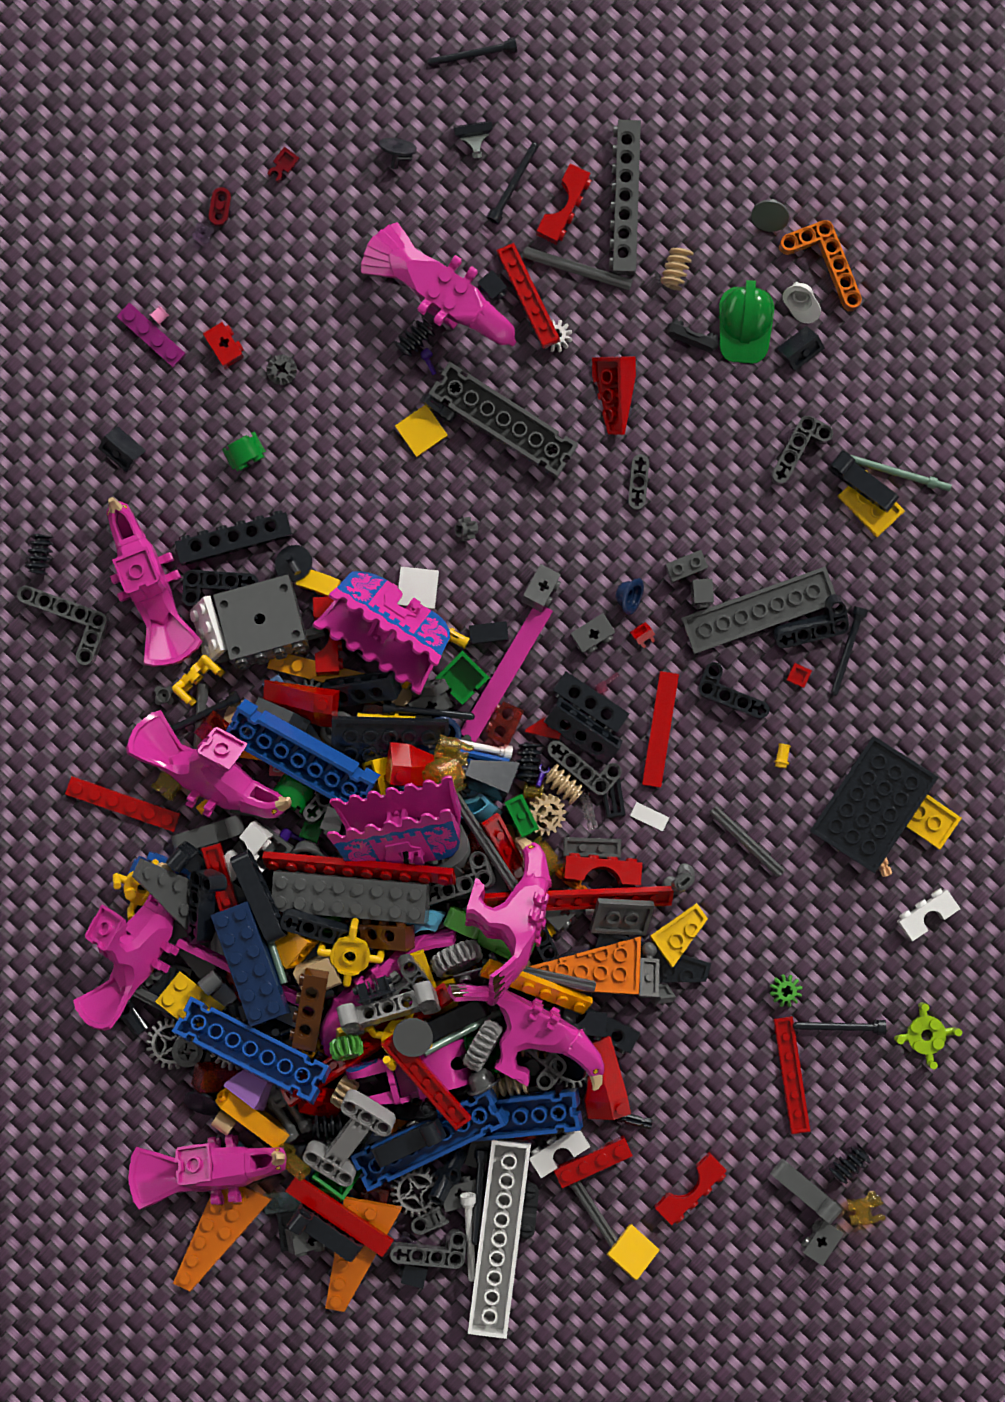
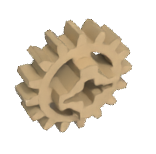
(546, 815)

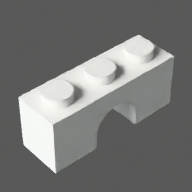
(256, 838)
(913, 922)
(542, 1157)

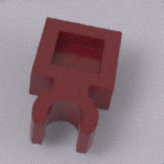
(284, 162)

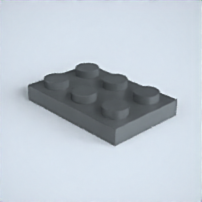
(621, 916)

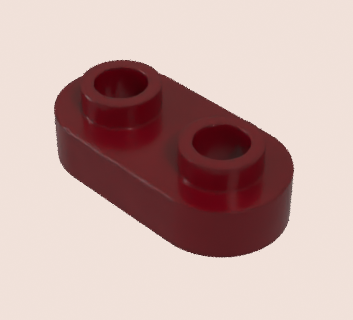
(220, 207)

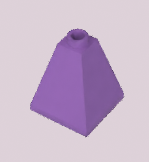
(250, 1089)

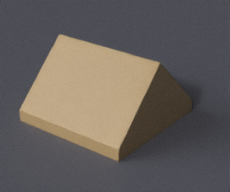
(319, 963)

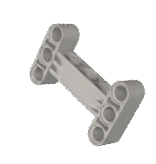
(423, 999)
(364, 1116)

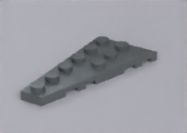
(168, 890)

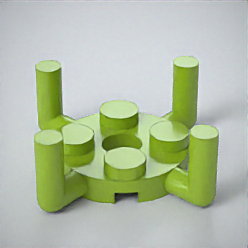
(937, 1038)

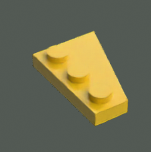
(678, 934)

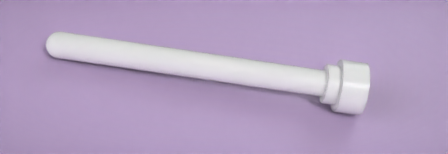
(502, 751)
(468, 1200)

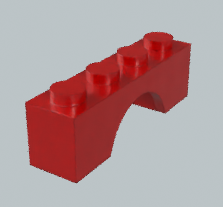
(553, 225)
(327, 660)
(627, 872)
(589, 1164)
(674, 1206)

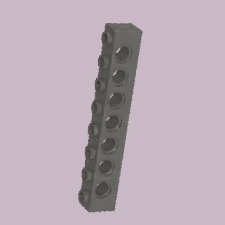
(625, 129)

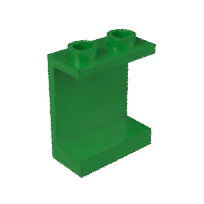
(520, 816)

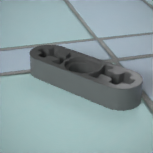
(634, 467)
(432, 688)

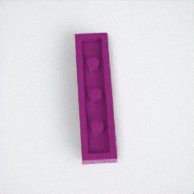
(151, 335)

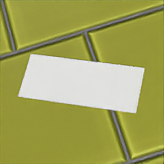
(649, 816)

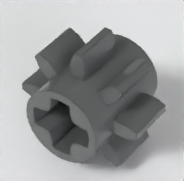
(466, 528)

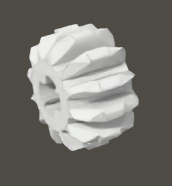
(564, 336)

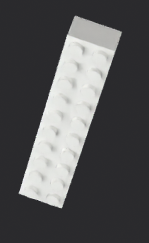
(499, 1237)

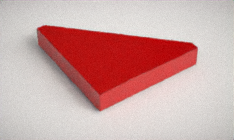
(540, 728)

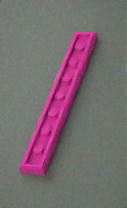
(506, 672)
(220, 961)

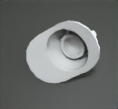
(802, 303)

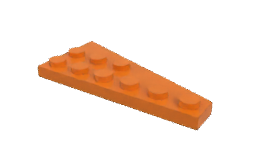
(612, 967)
(217, 1233)
(348, 1275)

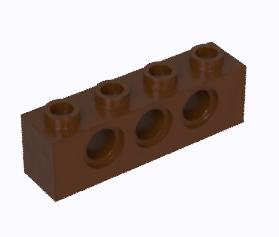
(403, 934)
(302, 1038)

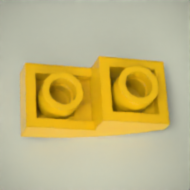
(319, 582)

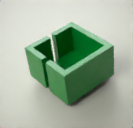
(463, 677)

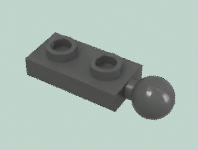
(649, 972)

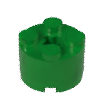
(244, 451)
(300, 794)

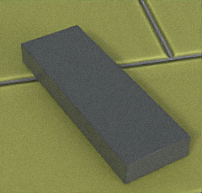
(592, 846)

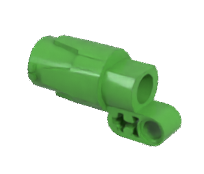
(456, 921)

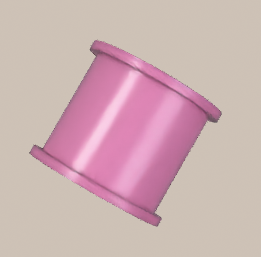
(159, 315)

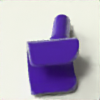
(426, 354)
(541, 775)
(287, 833)

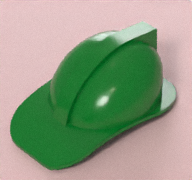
(745, 323)

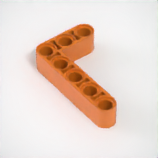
(829, 258)

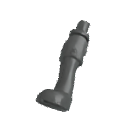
(683, 880)
(276, 1103)

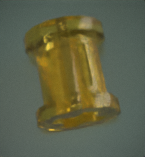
(532, 791)

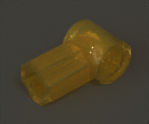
(294, 1164)

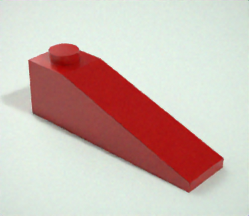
(615, 383)
(307, 701)
(406, 764)
(611, 1098)

